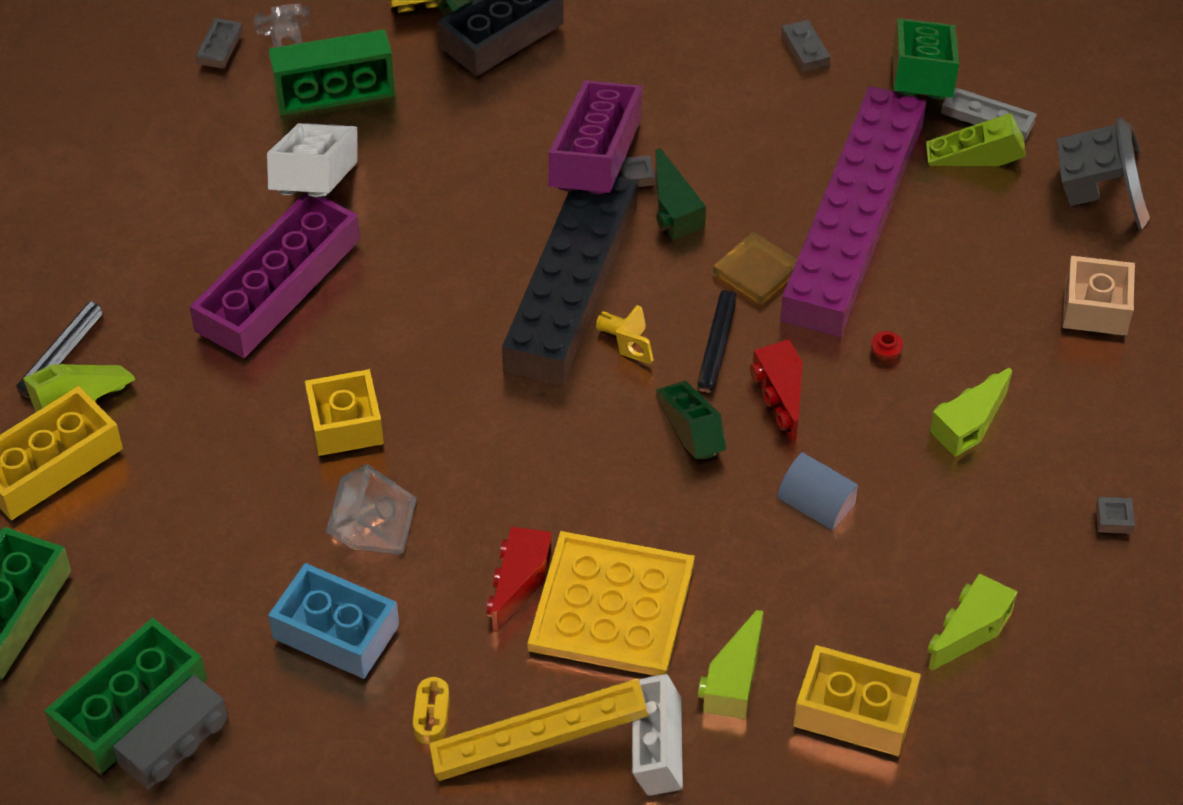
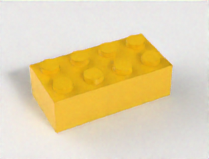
(53, 450)

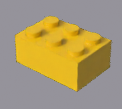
(856, 700)

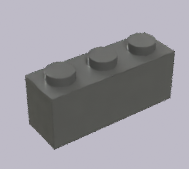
(171, 732)

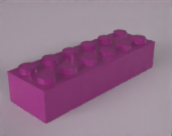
(595, 137)
(275, 274)

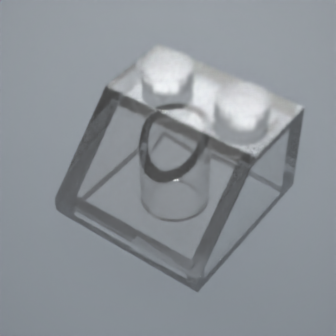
(371, 512)

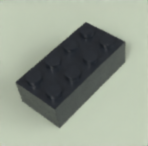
(493, 30)

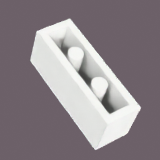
(659, 738)

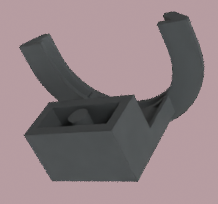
(1100, 157)

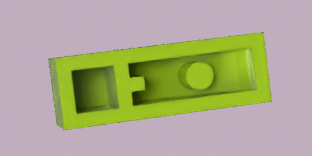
(732, 672)

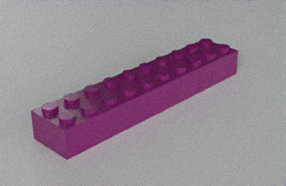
(853, 212)

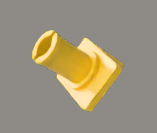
(627, 333)

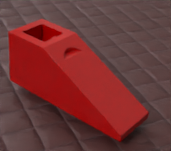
(780, 376)
(523, 571)

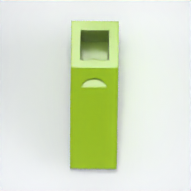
(982, 144)
(59, 379)
(966, 418)
(977, 620)

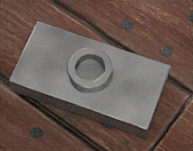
(219, 43)

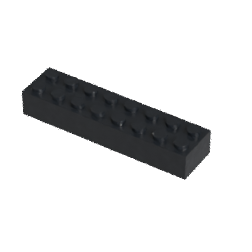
(568, 283)

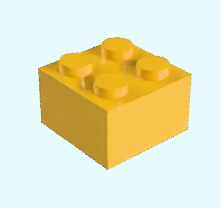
(344, 412)

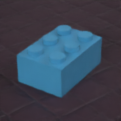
(334, 620)

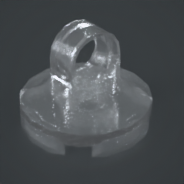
(283, 23)

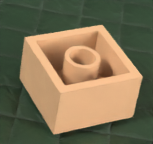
(1099, 295)

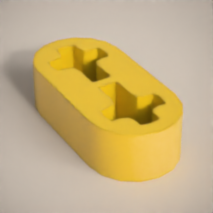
(424, 710)

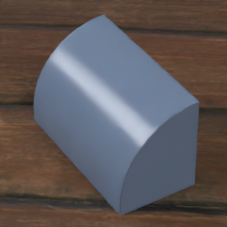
(818, 491)

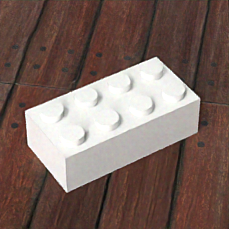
(312, 159)

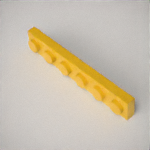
(538, 729)

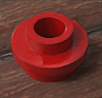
(886, 345)

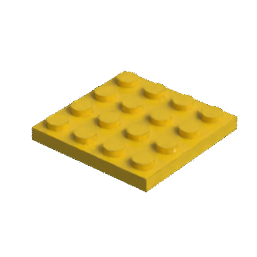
(611, 604)

